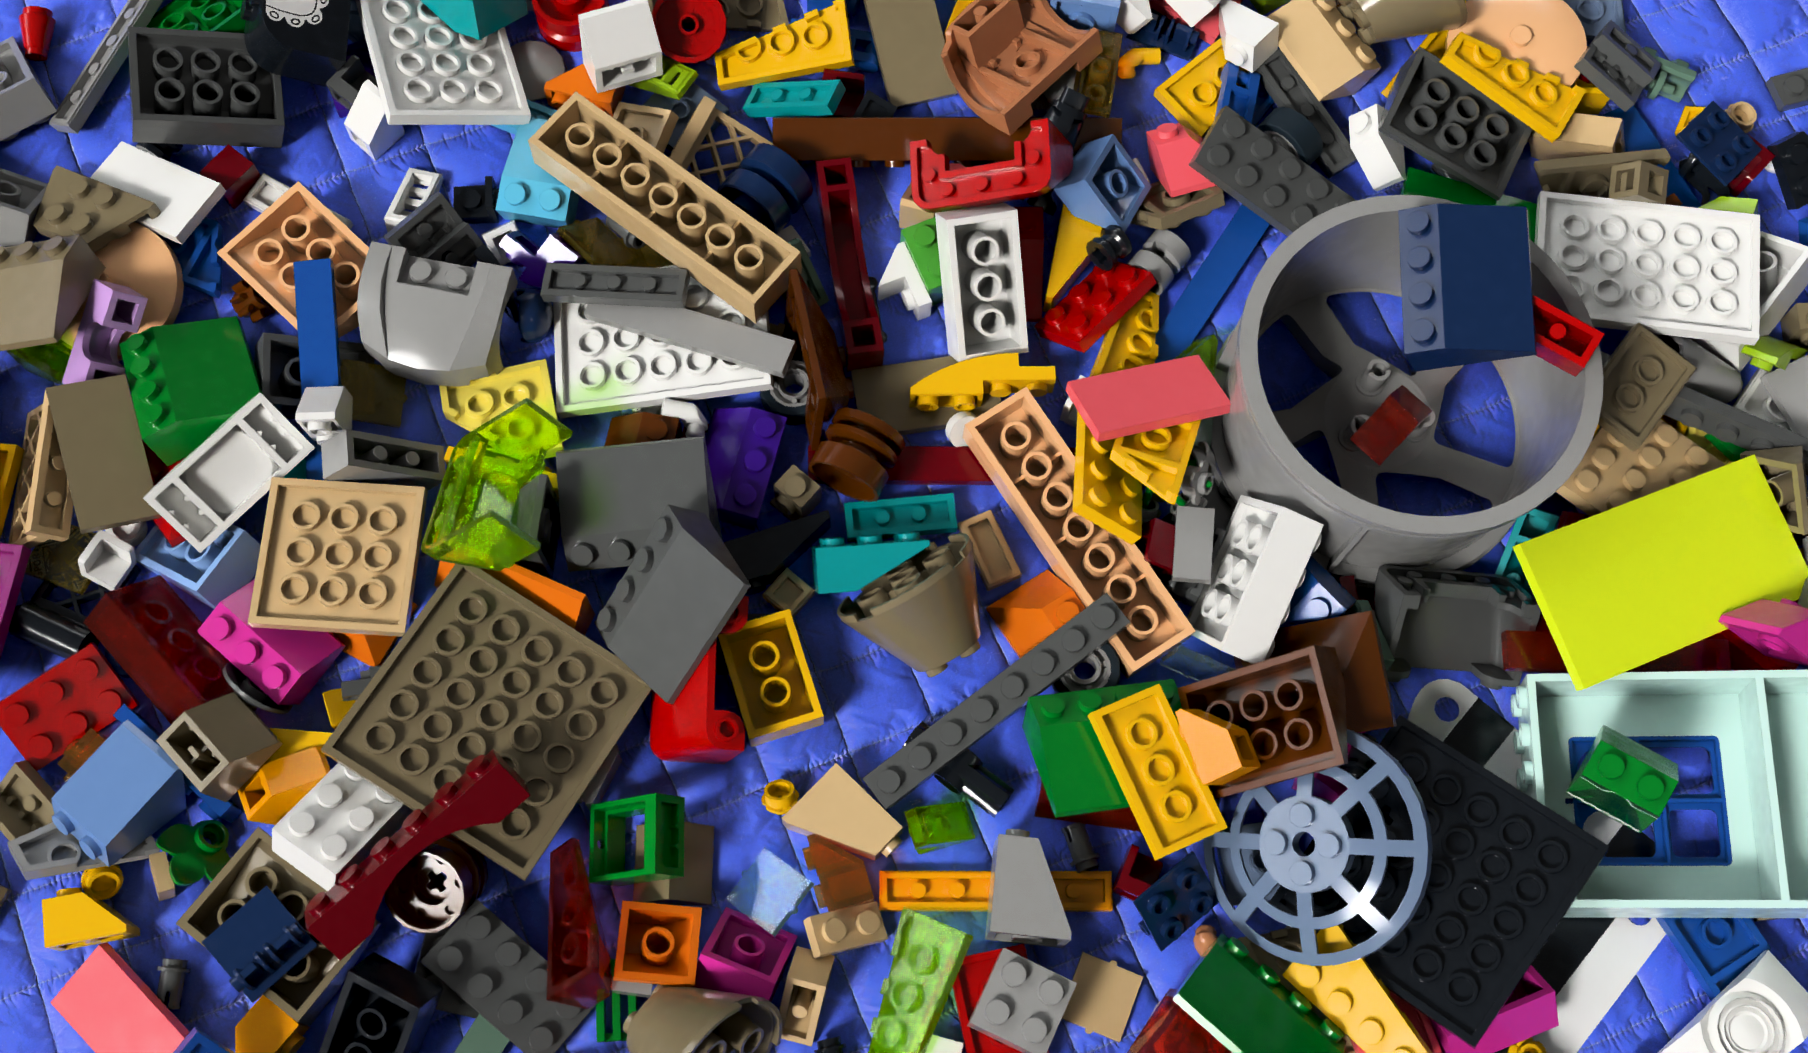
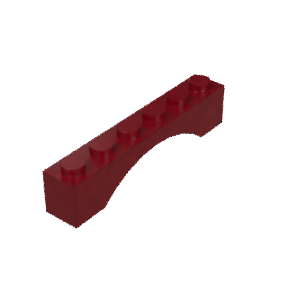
(847, 264)
(478, 797)

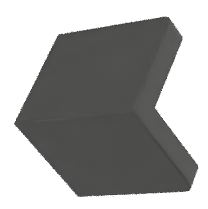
(348, 80)

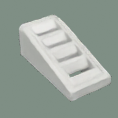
(401, 201)

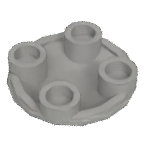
(536, 65)

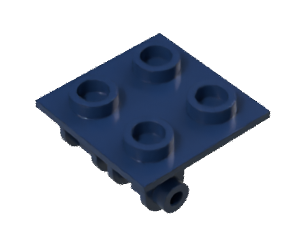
(1170, 37)
(1718, 143)
(1175, 902)
(259, 944)

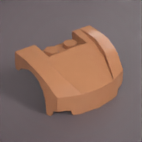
(1010, 54)

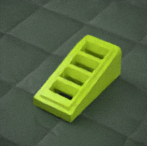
(671, 68)

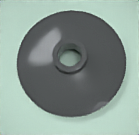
(250, 692)

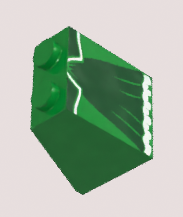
(1624, 780)

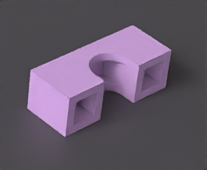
(107, 315)

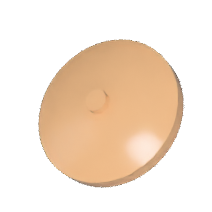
(1532, 30)
(148, 267)

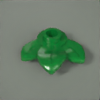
(192, 854)

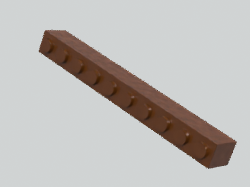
(889, 138)

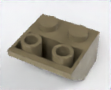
(219, 745)

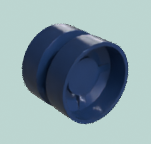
(768, 186)

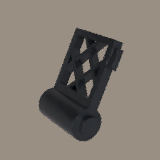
(53, 624)

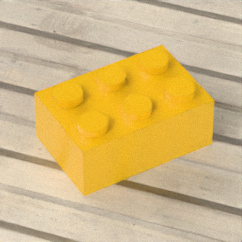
(771, 678)

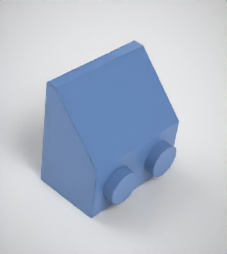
(1104, 184)

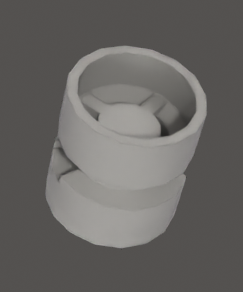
(1163, 256)

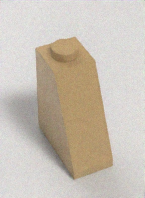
(1581, 137)
(845, 816)

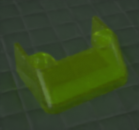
(482, 486)

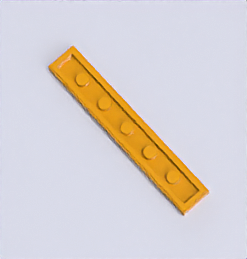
(970, 891)

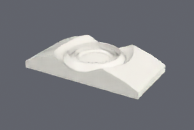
(228, 472)
(1754, 1014)

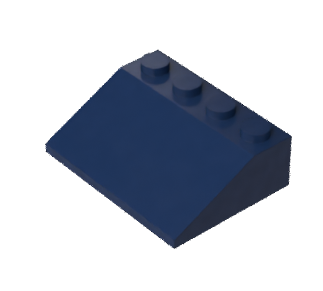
(1465, 284)

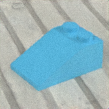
(529, 191)

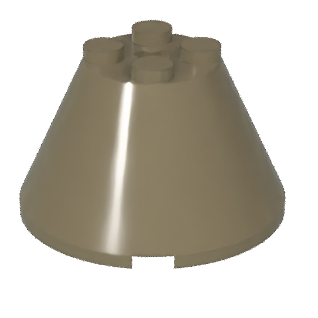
(1401, 19)
(922, 607)
(702, 1022)

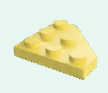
(491, 395)

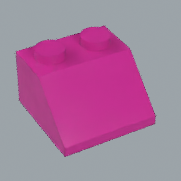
(1772, 628)
(743, 957)

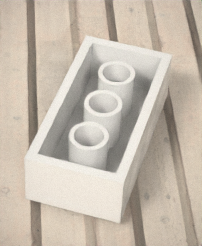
(982, 281)
(336, 826)

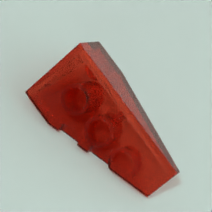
(576, 941)

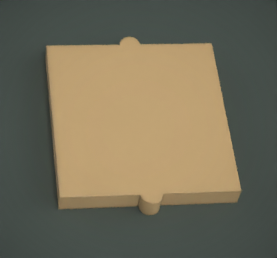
(1102, 997)

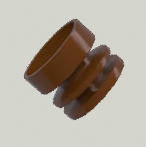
(857, 454)
(425, 898)

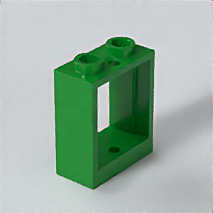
(661, 839)

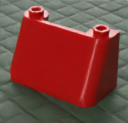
(1038, 166)
(691, 727)

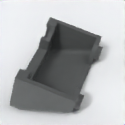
(1451, 620)

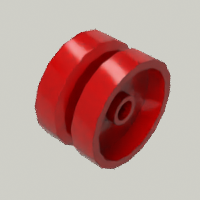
(560, 22)
(694, 45)

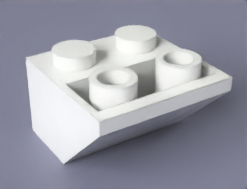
(620, 45)

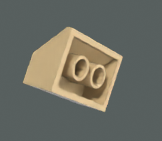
(1324, 48)

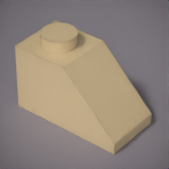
(804, 995)

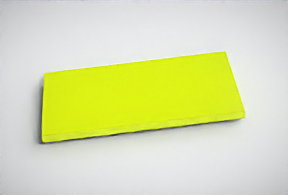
(1661, 570)

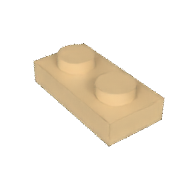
(845, 929)

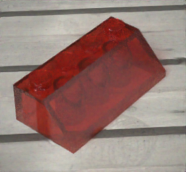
(159, 646)

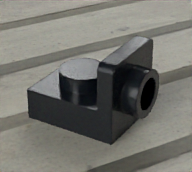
(477, 203)

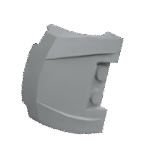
(432, 316)

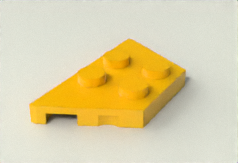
(1157, 457)

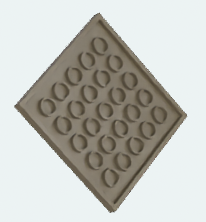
(481, 677)

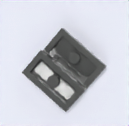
(1618, 66)
(436, 233)

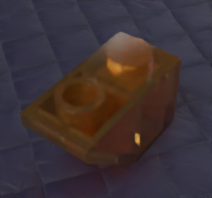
(840, 875)

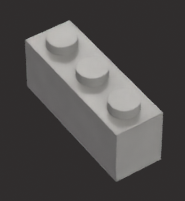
(382, 460)

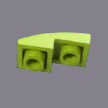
(1772, 352)

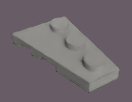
(52, 853)

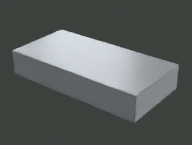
(1193, 544)

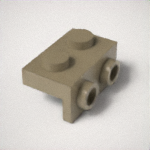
(24, 801)

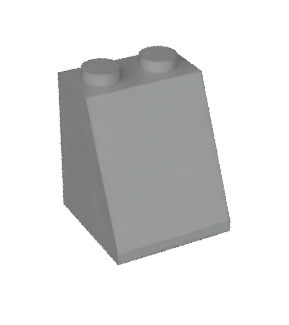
(1024, 895)

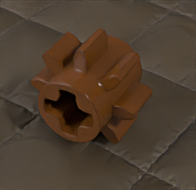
(249, 303)

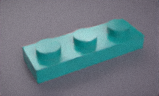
(794, 98)
(908, 514)

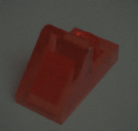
(1390, 424)

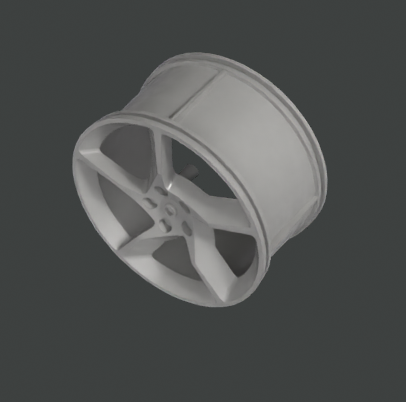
(1256, 449)

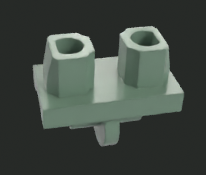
(1671, 79)

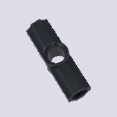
(971, 779)

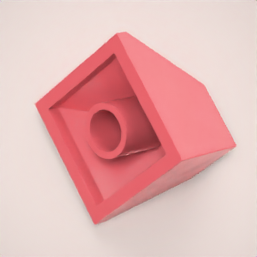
(1170, 153)

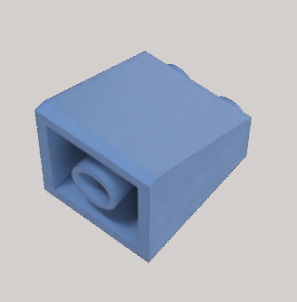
(120, 795)

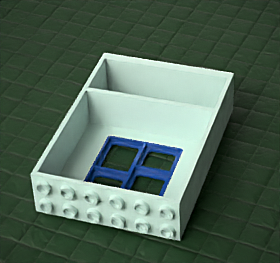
(1759, 769)

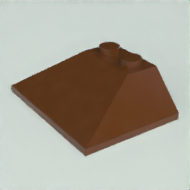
(821, 356)
(1360, 660)

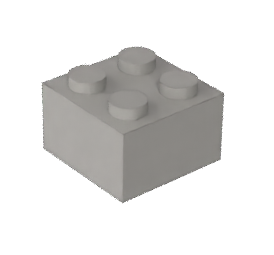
(1021, 1003)

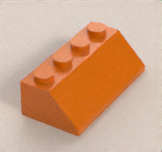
(555, 598)

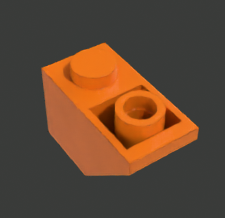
(577, 80)

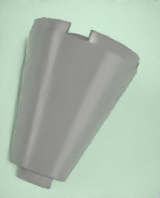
(1712, 374)

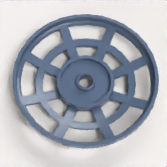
(1329, 861)

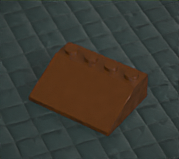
(1289, 709)

